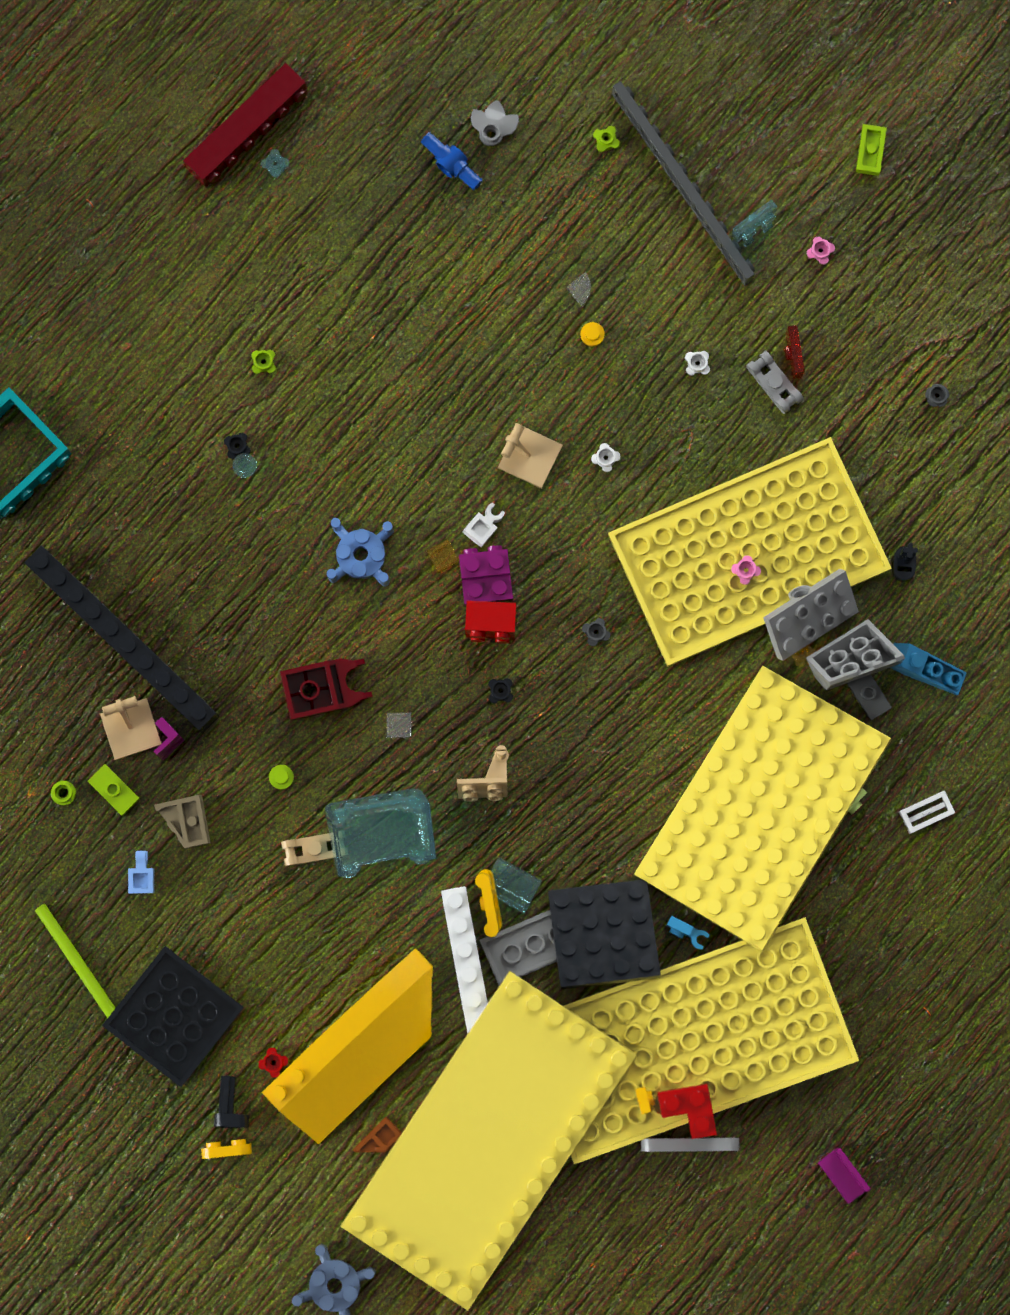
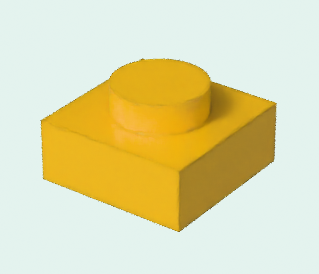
(645, 1099)

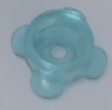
(275, 170)

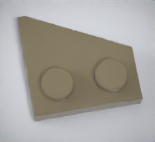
(187, 820)

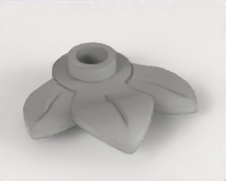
(493, 121)

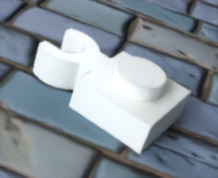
(482, 527)

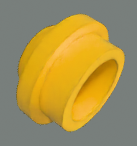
(592, 334)

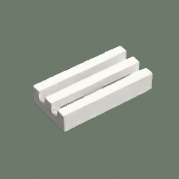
(946, 803)

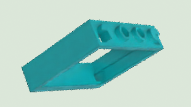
(43, 472)

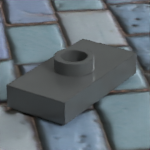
(869, 696)

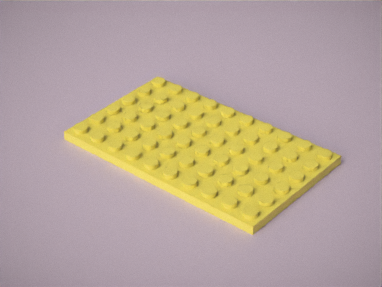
(790, 516)
(762, 808)

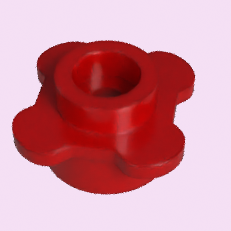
(274, 1070)

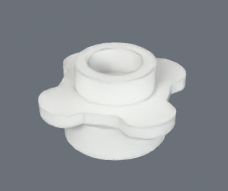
(692, 368)
(612, 455)

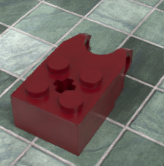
(330, 685)

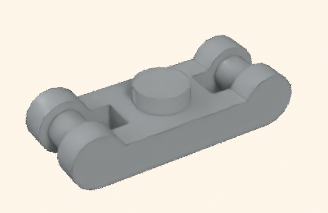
(774, 382)

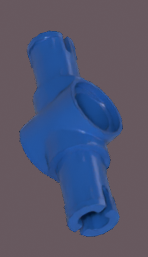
(451, 161)

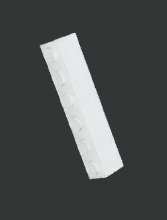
(465, 953)

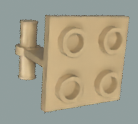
(529, 455)
(130, 727)
(492, 786)

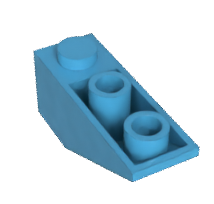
(929, 669)

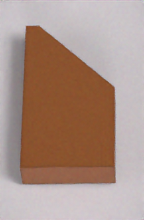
(380, 1138)

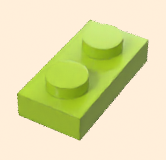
(871, 149)

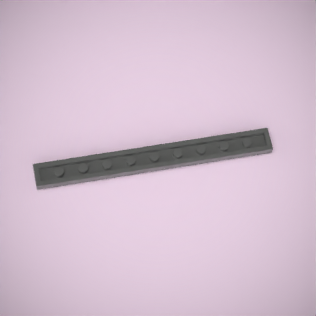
(678, 175)

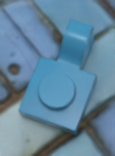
(679, 929)

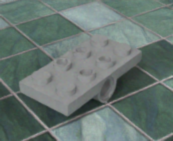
(810, 613)

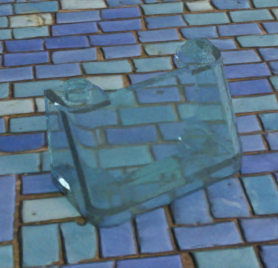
(380, 830)

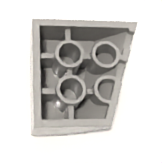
(853, 656)

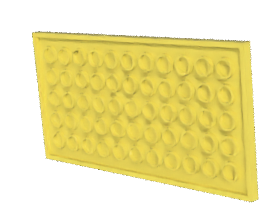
(720, 1019)
(488, 1140)

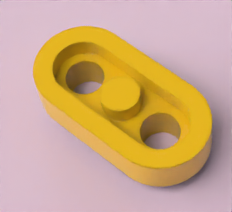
(215, 1150)

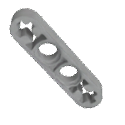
(689, 1144)

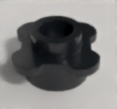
(239, 439)
(504, 684)

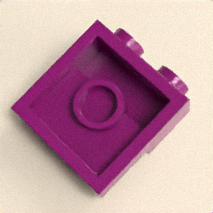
(486, 575)

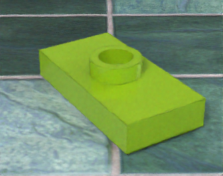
(114, 790)

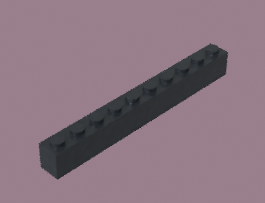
(122, 639)

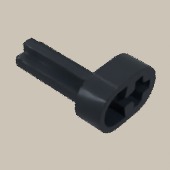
(904, 557)
(225, 1116)

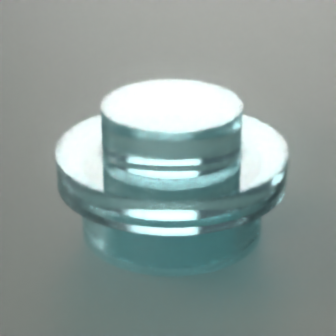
(244, 465)

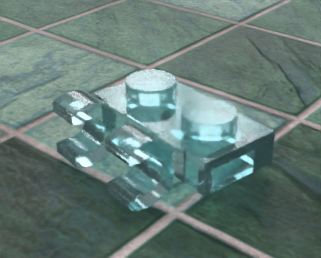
(747, 228)

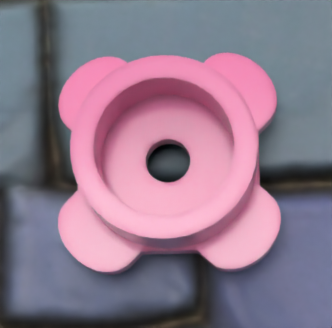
(819, 243)
(739, 568)

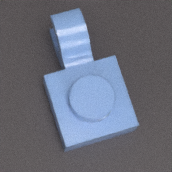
(141, 878)

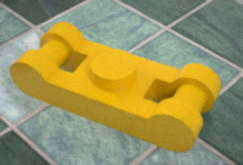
(489, 902)

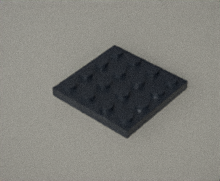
(603, 934)
(172, 1016)

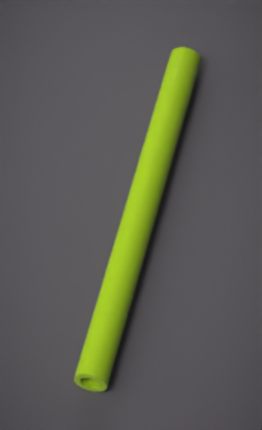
(75, 960)

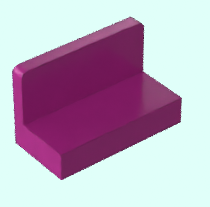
(171, 742)
(843, 1175)

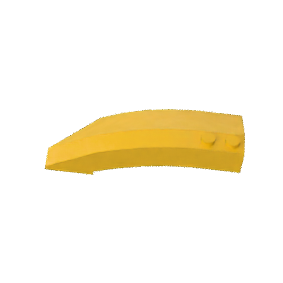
(358, 1050)

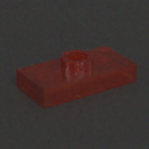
(793, 352)

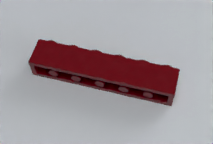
(246, 125)

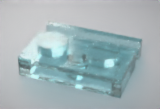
(514, 885)

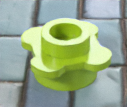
(603, 145)
(261, 355)

